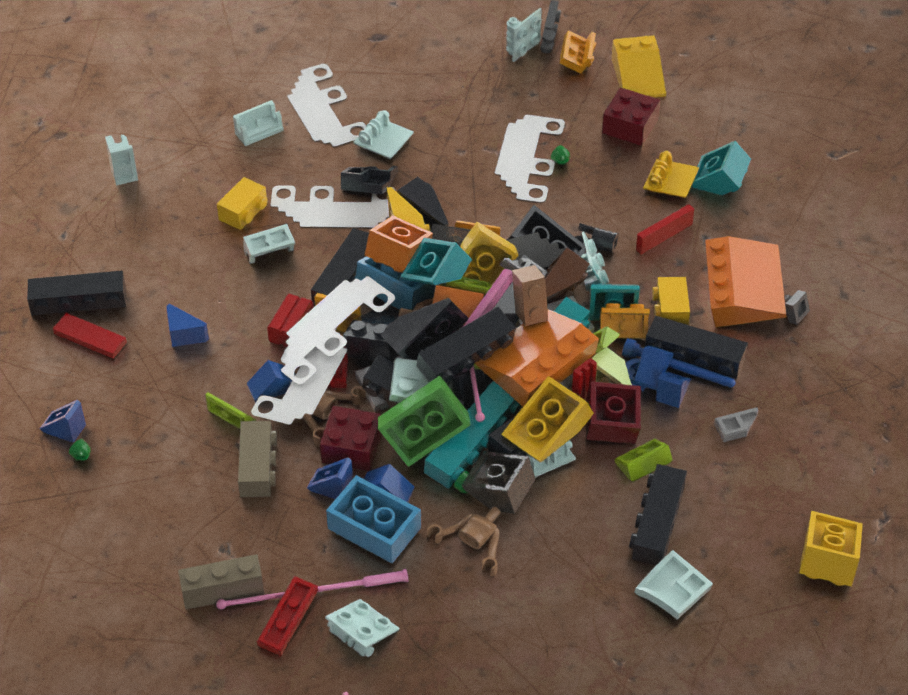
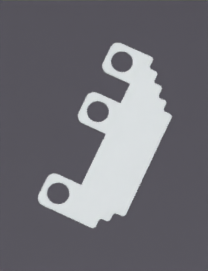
(315, 111)
(518, 153)
(329, 213)
(321, 321)
(304, 397)

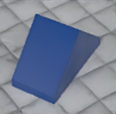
(185, 328)
(652, 363)
(269, 381)
(671, 388)
(65, 422)
(332, 478)
(391, 481)

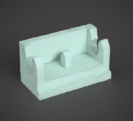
(257, 123)
(121, 160)
(268, 242)

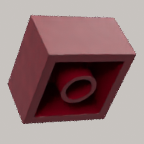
(630, 116)
(615, 412)
(351, 436)

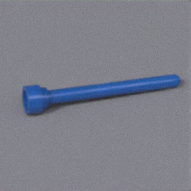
(633, 349)

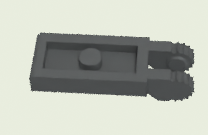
(550, 27)

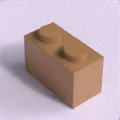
(530, 295)

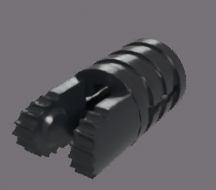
(603, 239)

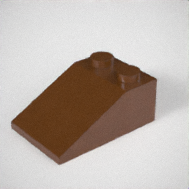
(565, 274)

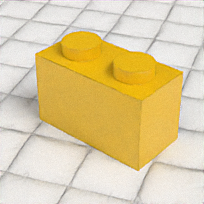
(242, 203)
(672, 299)

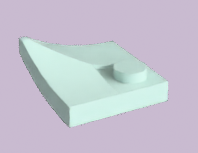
(405, 379)
(674, 585)

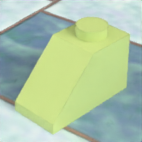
(611, 368)

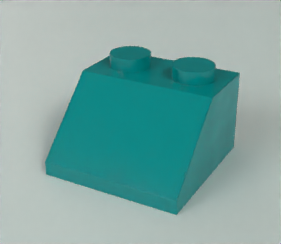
(722, 169)
(437, 262)
(611, 293)

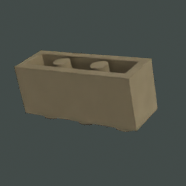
(256, 459)
(221, 580)

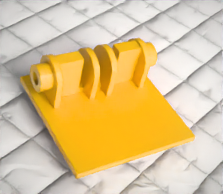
(670, 176)

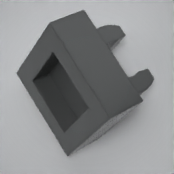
(796, 306)

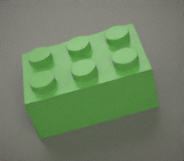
(423, 421)

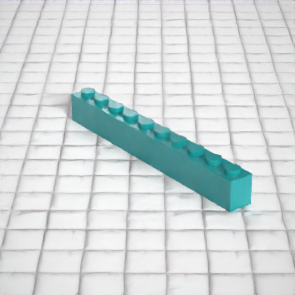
(455, 455)

